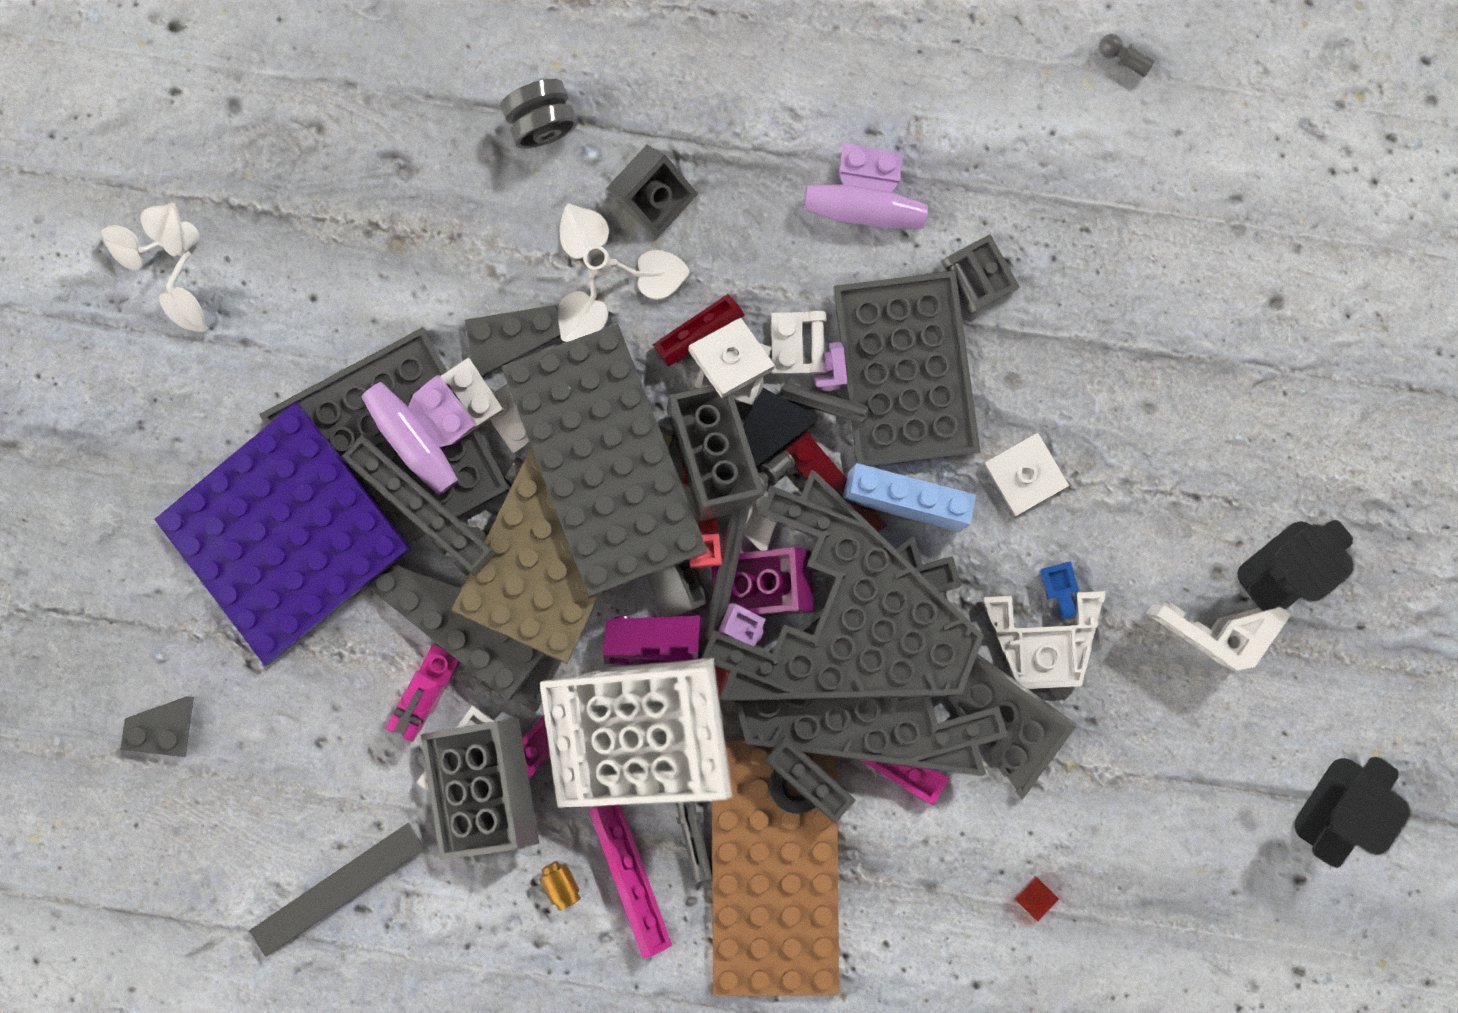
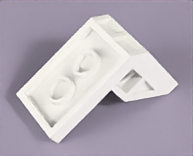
(1248, 631)

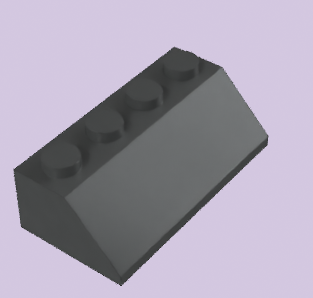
(714, 452)

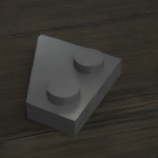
(160, 729)

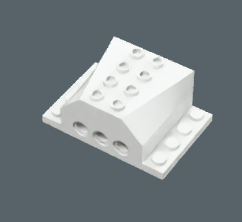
(637, 735)

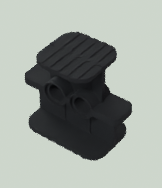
(1298, 564)
(1353, 809)

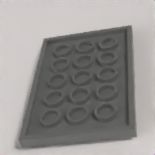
(908, 368)

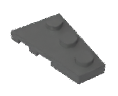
(507, 336)

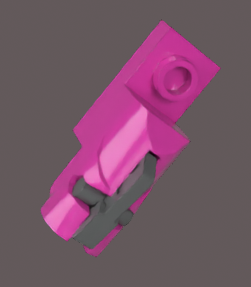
(423, 693)

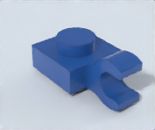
(1060, 583)

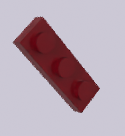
(675, 344)

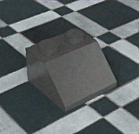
(652, 190)

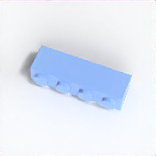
(909, 497)

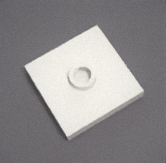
(731, 357)
(1026, 474)

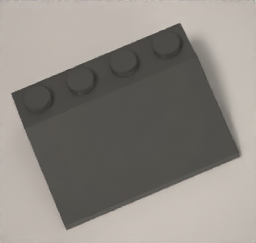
(480, 789)

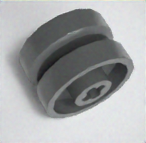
(539, 113)

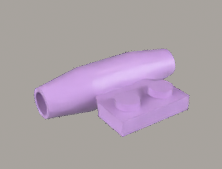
(867, 192)
(422, 428)

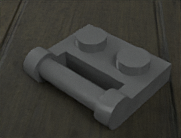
(989, 269)

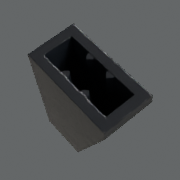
(774, 425)

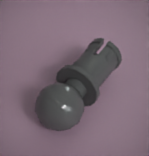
(1112, 46)
(774, 469)

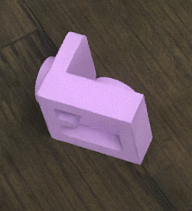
(836, 363)
(742, 625)

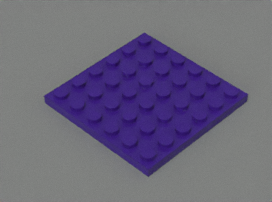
(282, 534)

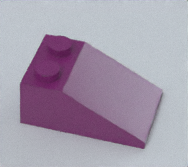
(772, 582)

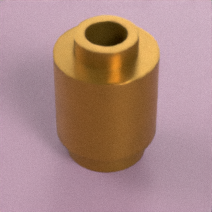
(559, 885)

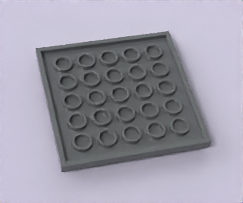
(343, 417)

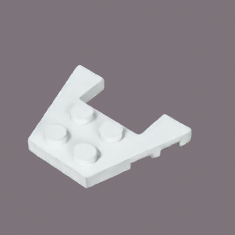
(1046, 654)

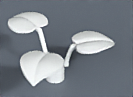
(167, 231)
(583, 236)

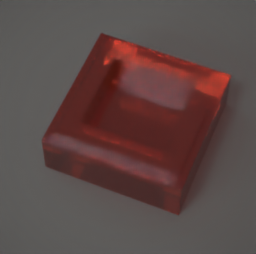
(1036, 898)

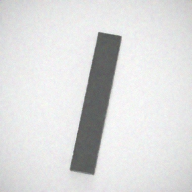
(418, 505)
(337, 889)

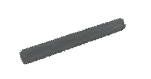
(726, 571)

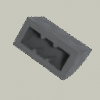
(677, 590)

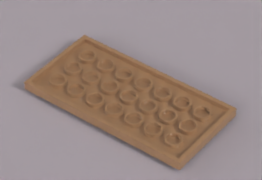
(772, 886)

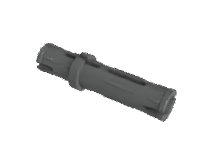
(694, 841)

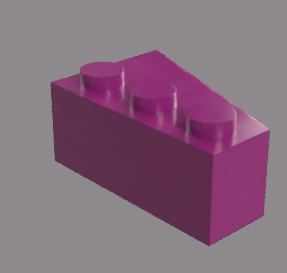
(651, 640)

